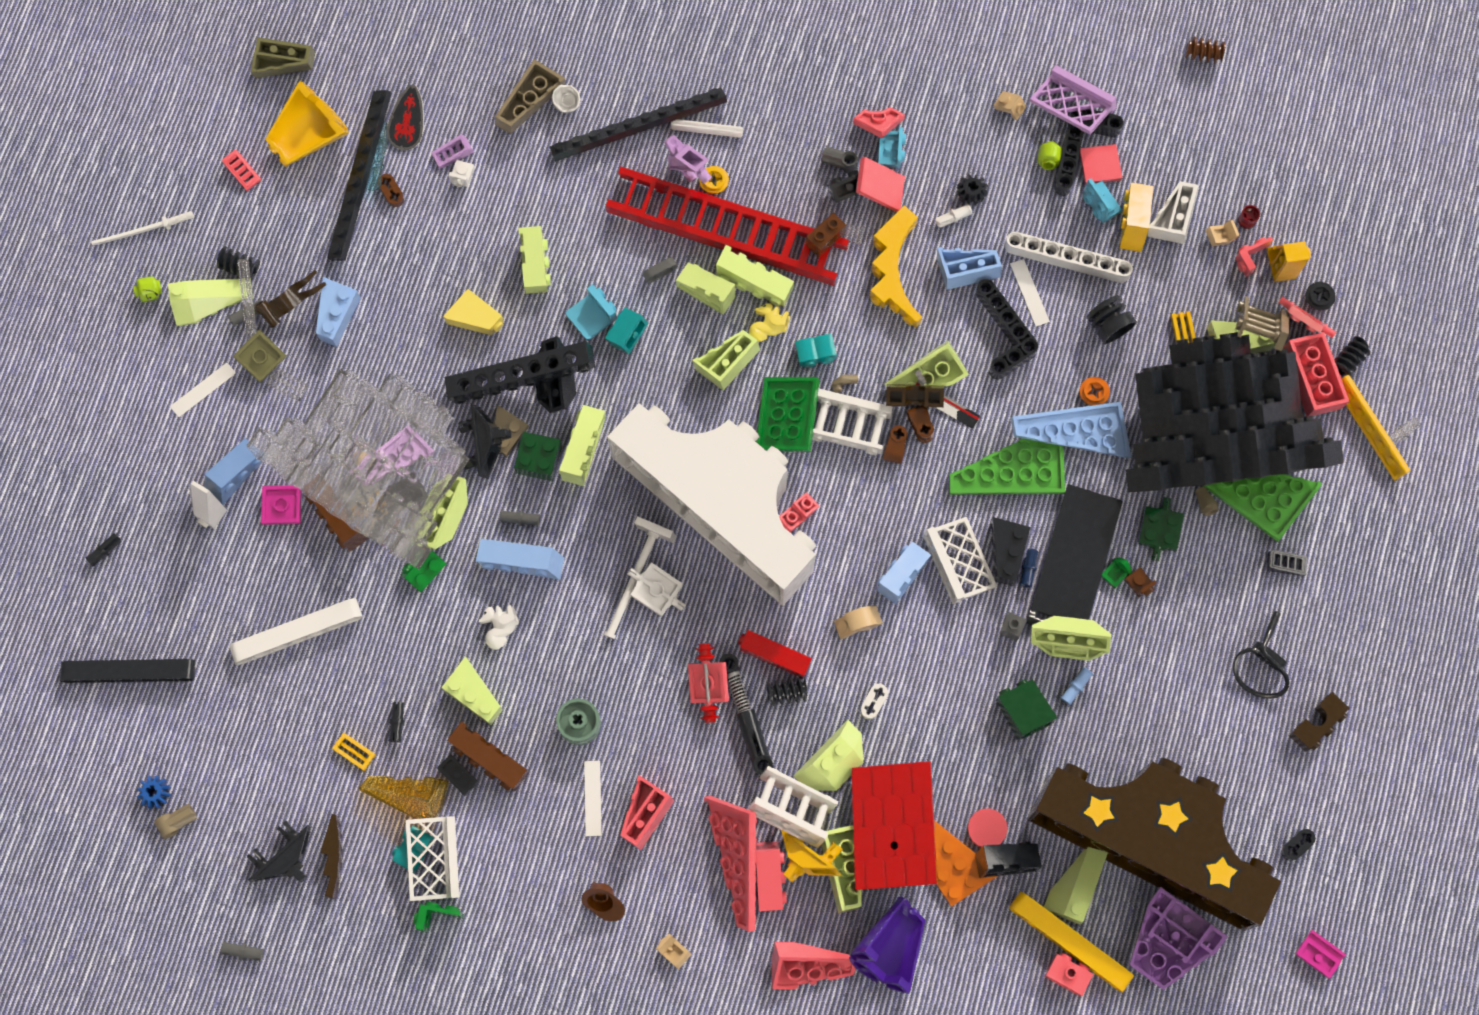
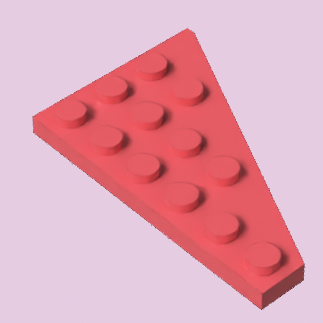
(736, 835)

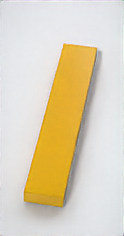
(1374, 431)

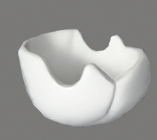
(566, 98)

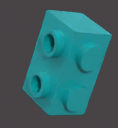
(626, 330)

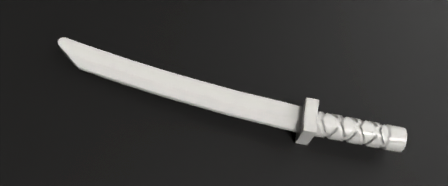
(165, 222)

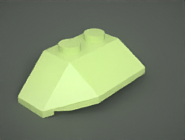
(449, 514)
(1071, 638)
(834, 760)

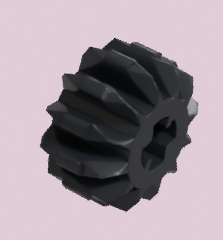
(972, 196)

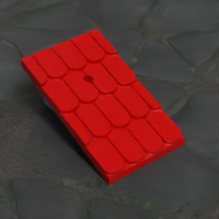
(889, 807)

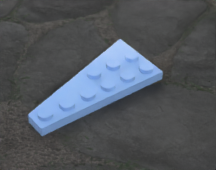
(1085, 428)

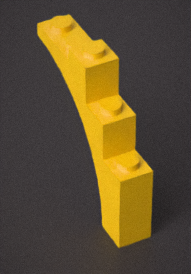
(885, 266)

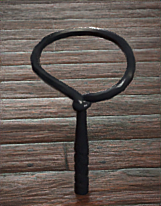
(1262, 650)

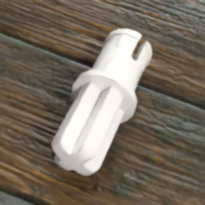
(953, 216)

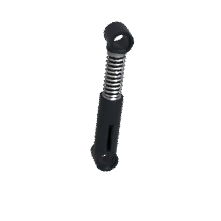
(746, 717)

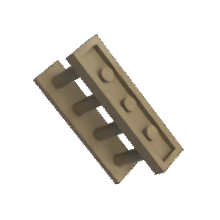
(1263, 323)

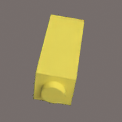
(474, 314)

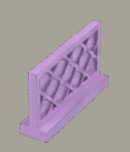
(1081, 90)

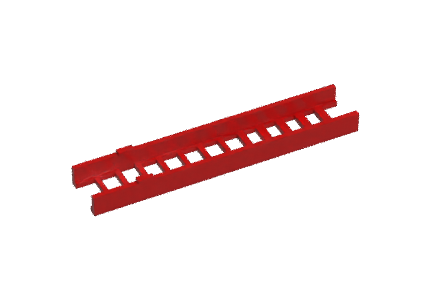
(714, 240)

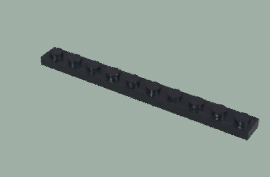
(638, 124)
(359, 175)

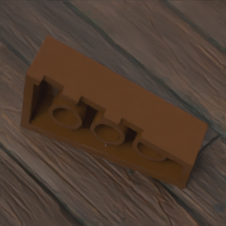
(348, 537)

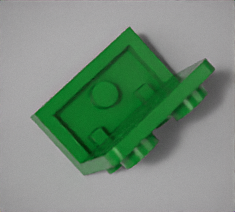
(423, 917)

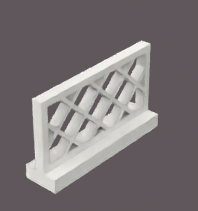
(944, 565)
(450, 858)

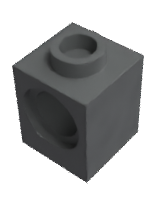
(1012, 626)

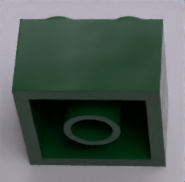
(538, 456)

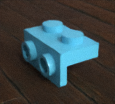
(891, 149)

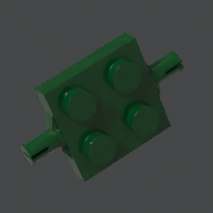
(1161, 529)

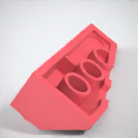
(802, 964)

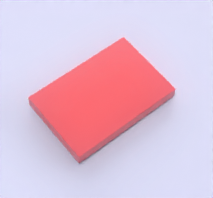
(880, 184)

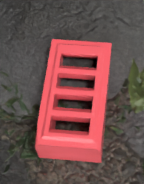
(234, 160)

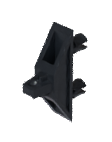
(487, 441)
(285, 862)

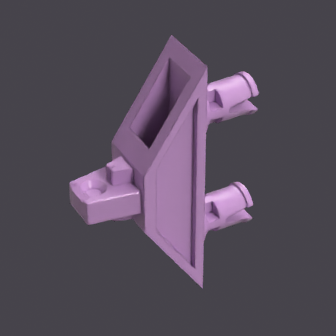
(686, 160)

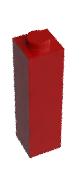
(774, 653)

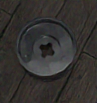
(1110, 318)

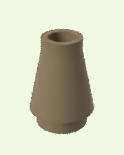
(1207, 503)

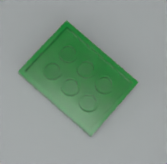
(788, 413)

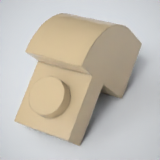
(858, 620)

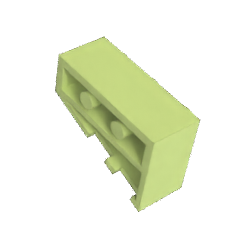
(534, 260)
(727, 360)

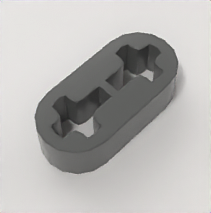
(660, 270)

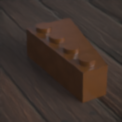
(488, 757)

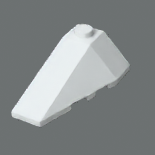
(205, 506)

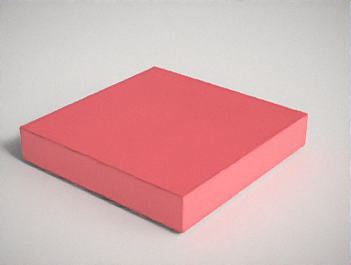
(1100, 163)

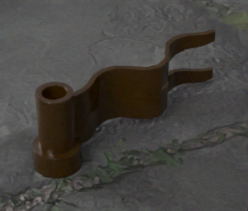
(286, 301)

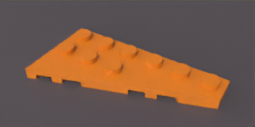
(955, 867)

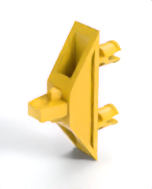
(806, 861)

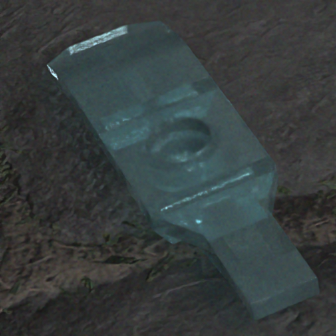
(374, 179)

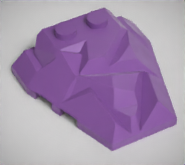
(1172, 940)

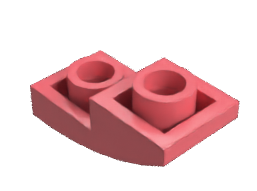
(798, 512)

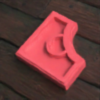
(879, 122)

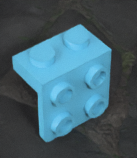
(592, 313)

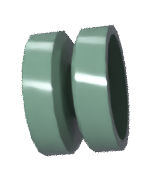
(578, 710)

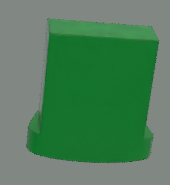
(1117, 571)

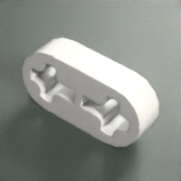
(870, 699)

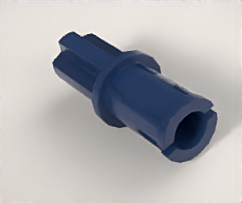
(1029, 568)

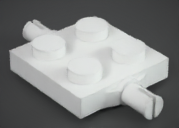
(656, 589)

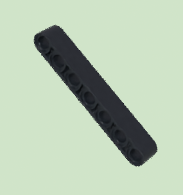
(127, 671)

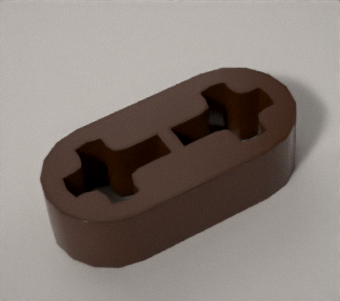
(394, 188)

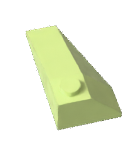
(202, 298)
(938, 367)

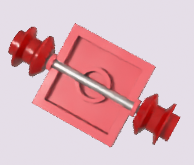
(708, 682)

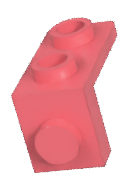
(1243, 257)

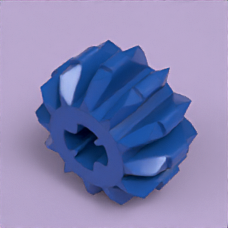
(153, 784)

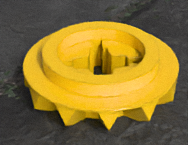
(719, 174)

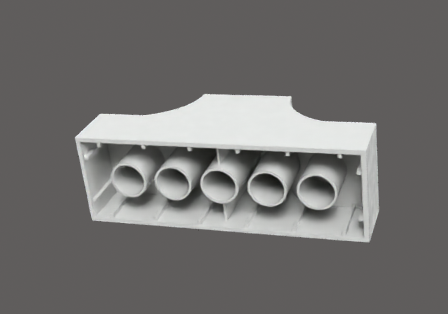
(721, 489)

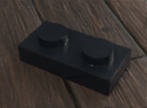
(457, 775)

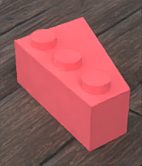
(645, 813)
(770, 876)

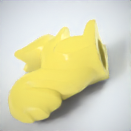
(772, 325)

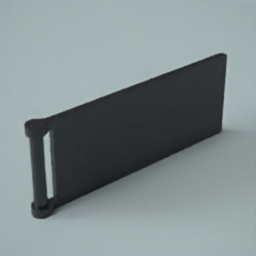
(1076, 555)

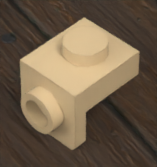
(1011, 104)
(1222, 234)
(673, 951)

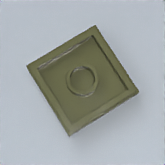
(259, 356)

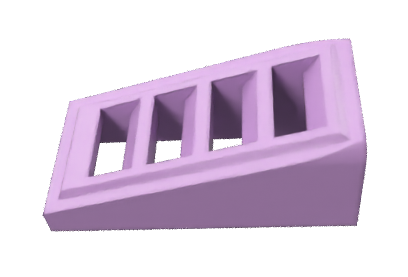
(461, 139)

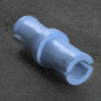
(1076, 686)

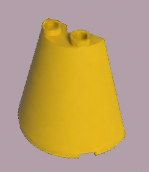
(304, 126)

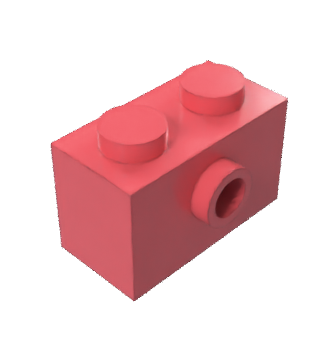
(1068, 974)

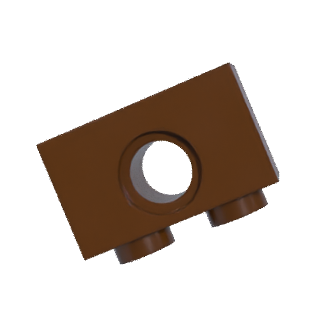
(825, 234)

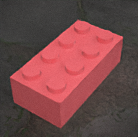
(1318, 375)

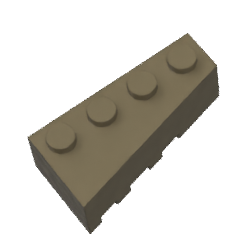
(528, 96)

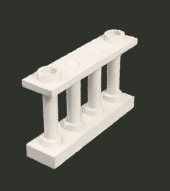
(863, 408)
(785, 821)

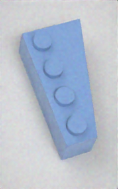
(520, 558)

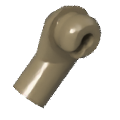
(842, 380)

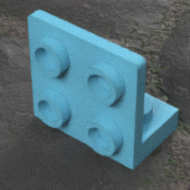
(1101, 200)

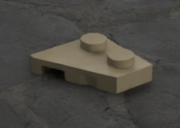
(508, 421)

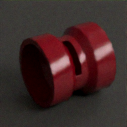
(1252, 215)

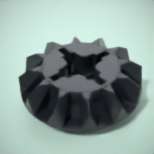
(1328, 296)

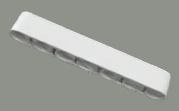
(1077, 255)
(295, 631)

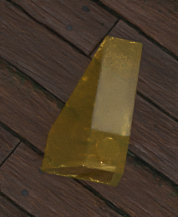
(413, 797)

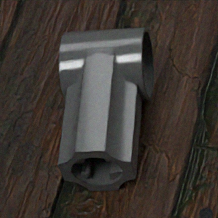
(839, 158)

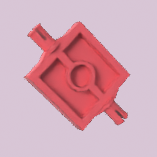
(1313, 323)

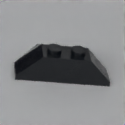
(561, 391)

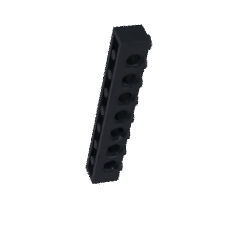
(456, 383)

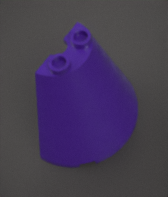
(891, 947)

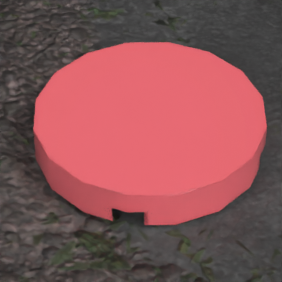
(987, 827)

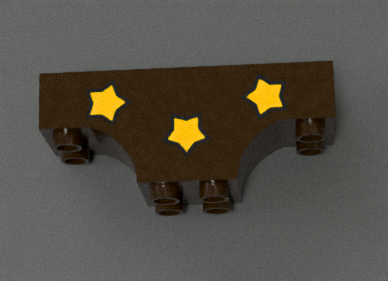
(1163, 834)

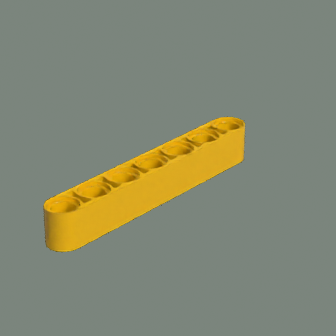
(1071, 941)

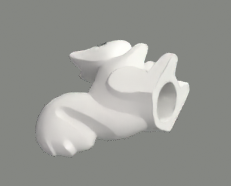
(503, 624)

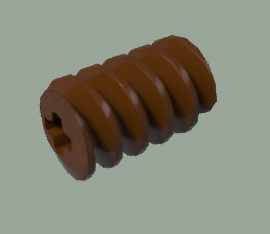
(1205, 49)

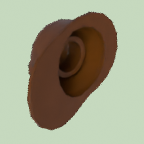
(602, 902)

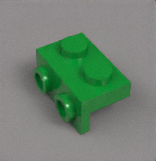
(422, 577)

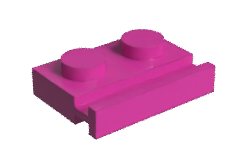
(1320, 954)

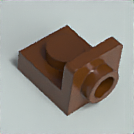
(1140, 583)

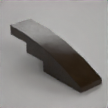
(333, 848)

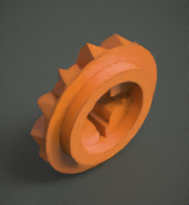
(1098, 384)

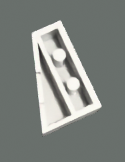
(1175, 216)

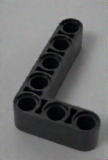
(1074, 144)
(1008, 328)

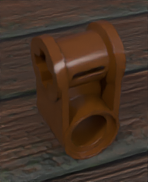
(920, 421)
(895, 447)

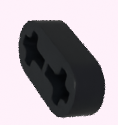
(1274, 655)
(1302, 848)

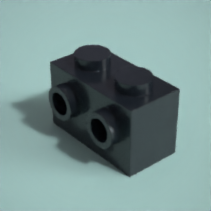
(843, 188)

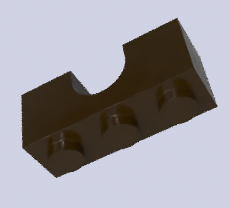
(915, 395)
(1331, 710)

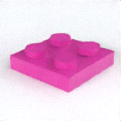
(281, 505)

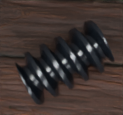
(229, 262)
(1352, 356)
(787, 691)

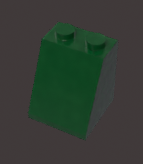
(1025, 709)

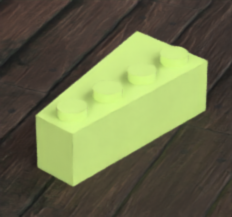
(582, 445)
(843, 886)

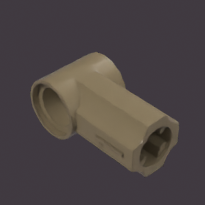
(169, 824)

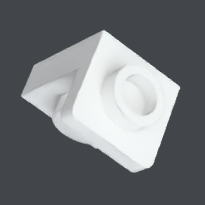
(461, 173)

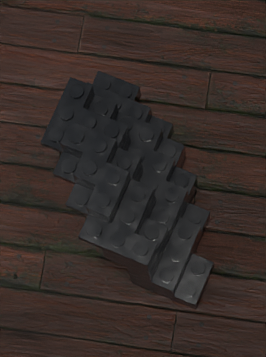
(1224, 417)

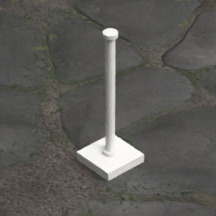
(654, 532)

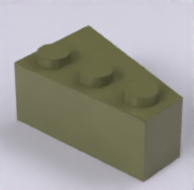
(280, 58)

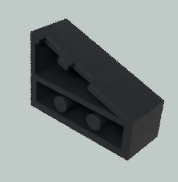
(1008, 549)
(1007, 859)

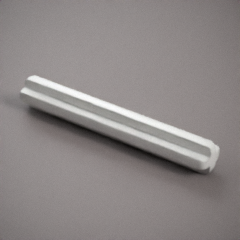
(707, 128)

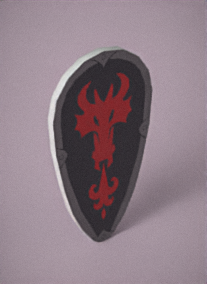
(406, 120)

